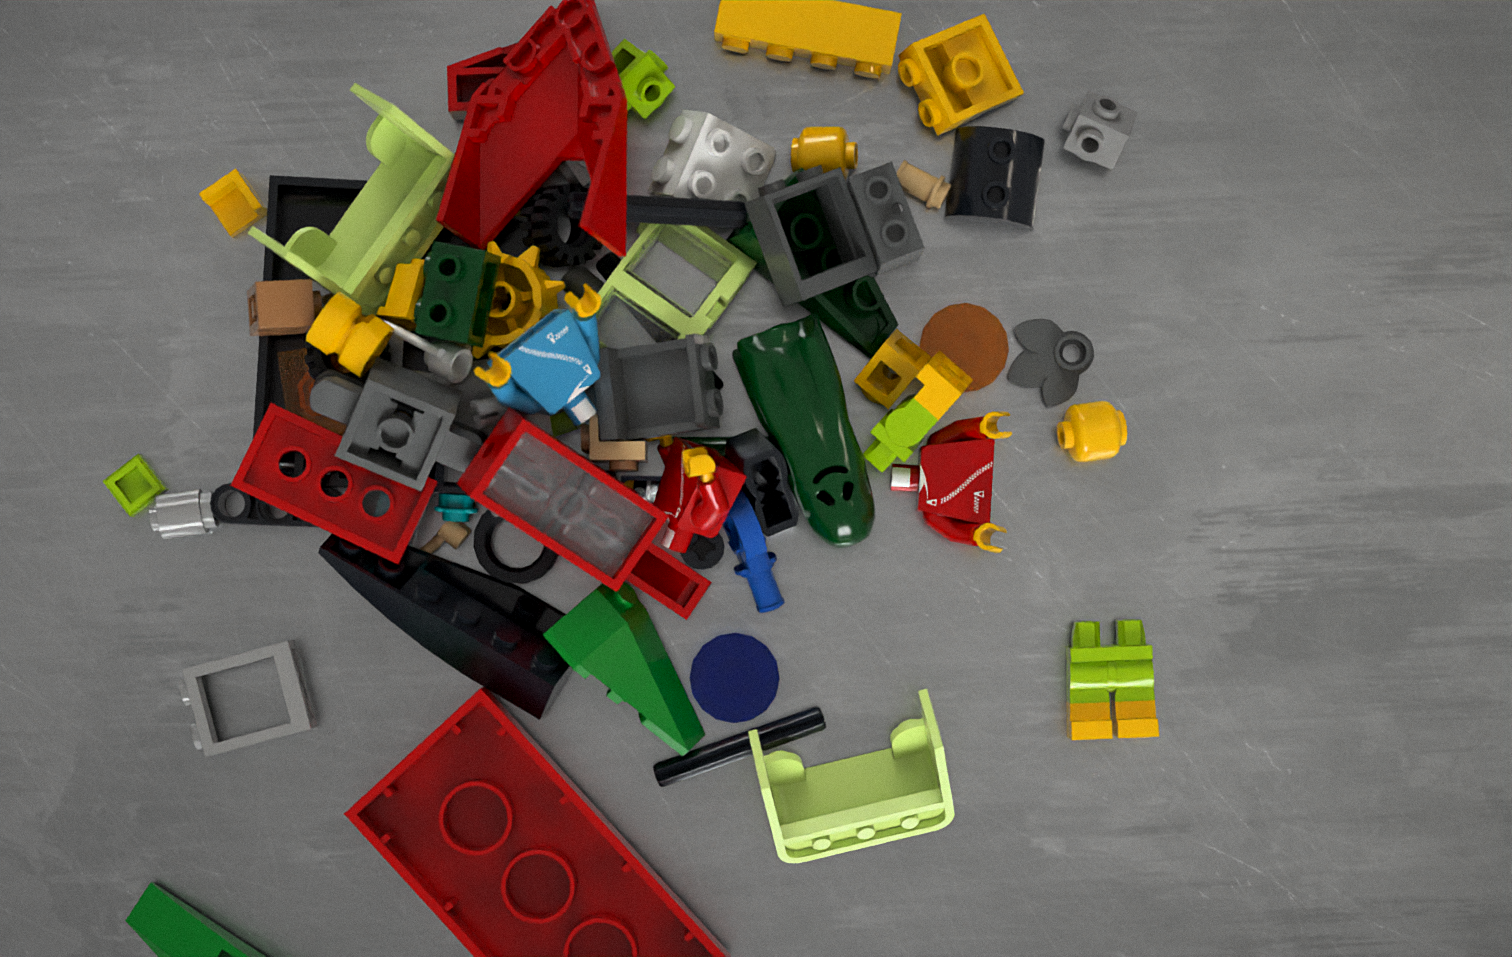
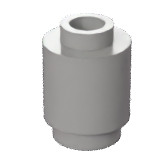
(182, 514)

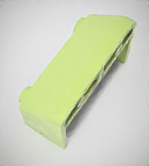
(387, 220)
(860, 797)

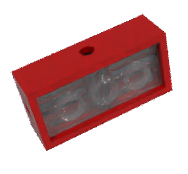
(562, 499)

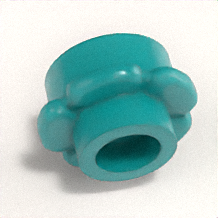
(455, 507)

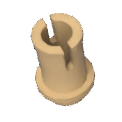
(923, 185)

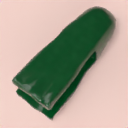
(805, 414)

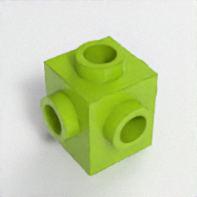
(642, 78)

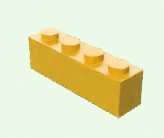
(812, 29)

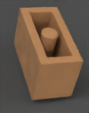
(282, 307)

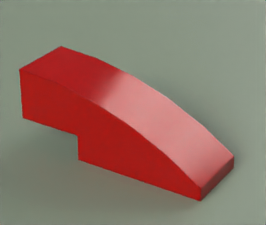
(668, 580)

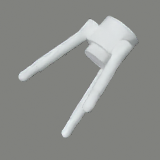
(444, 358)

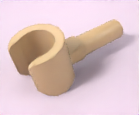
(452, 532)

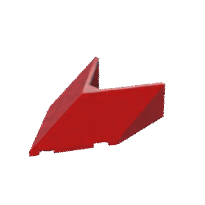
(545, 107)

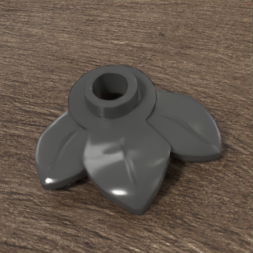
(1044, 363)

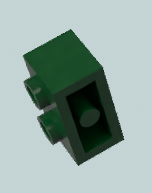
(457, 294)

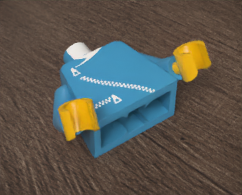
(551, 362)

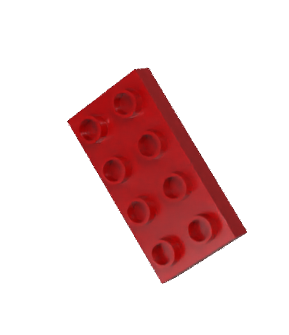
(519, 850)

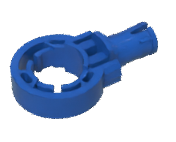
(750, 547)

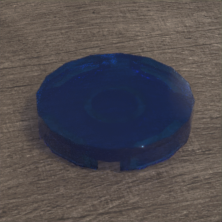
(734, 677)

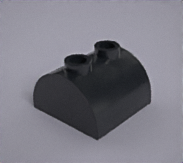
(994, 177)

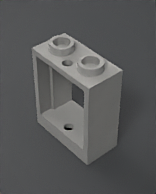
(292, 685)

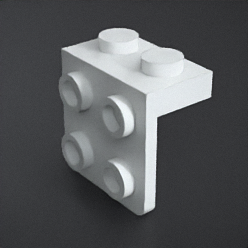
(711, 161)

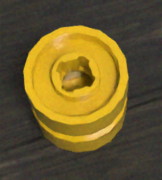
(347, 332)

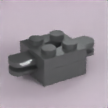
(390, 439)

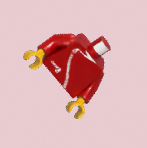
(956, 480)
(694, 490)

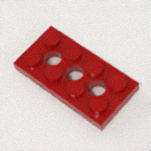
(303, 495)

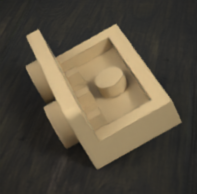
(621, 455)

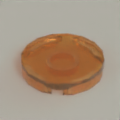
(970, 339)

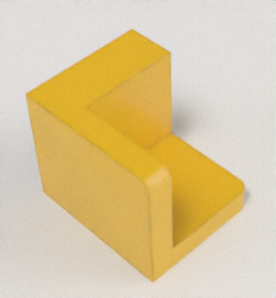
(234, 202)

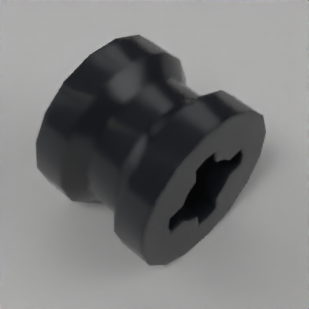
(704, 552)

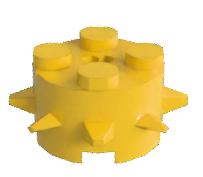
(531, 298)

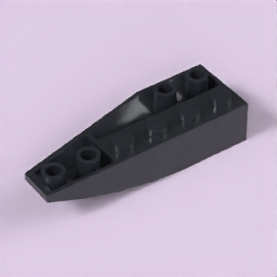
(464, 618)

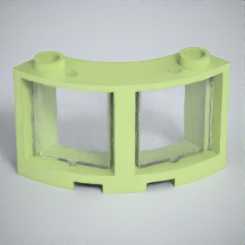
(665, 283)

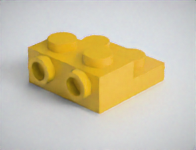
(958, 74)

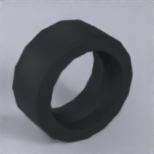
(495, 568)

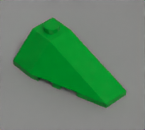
(619, 645)

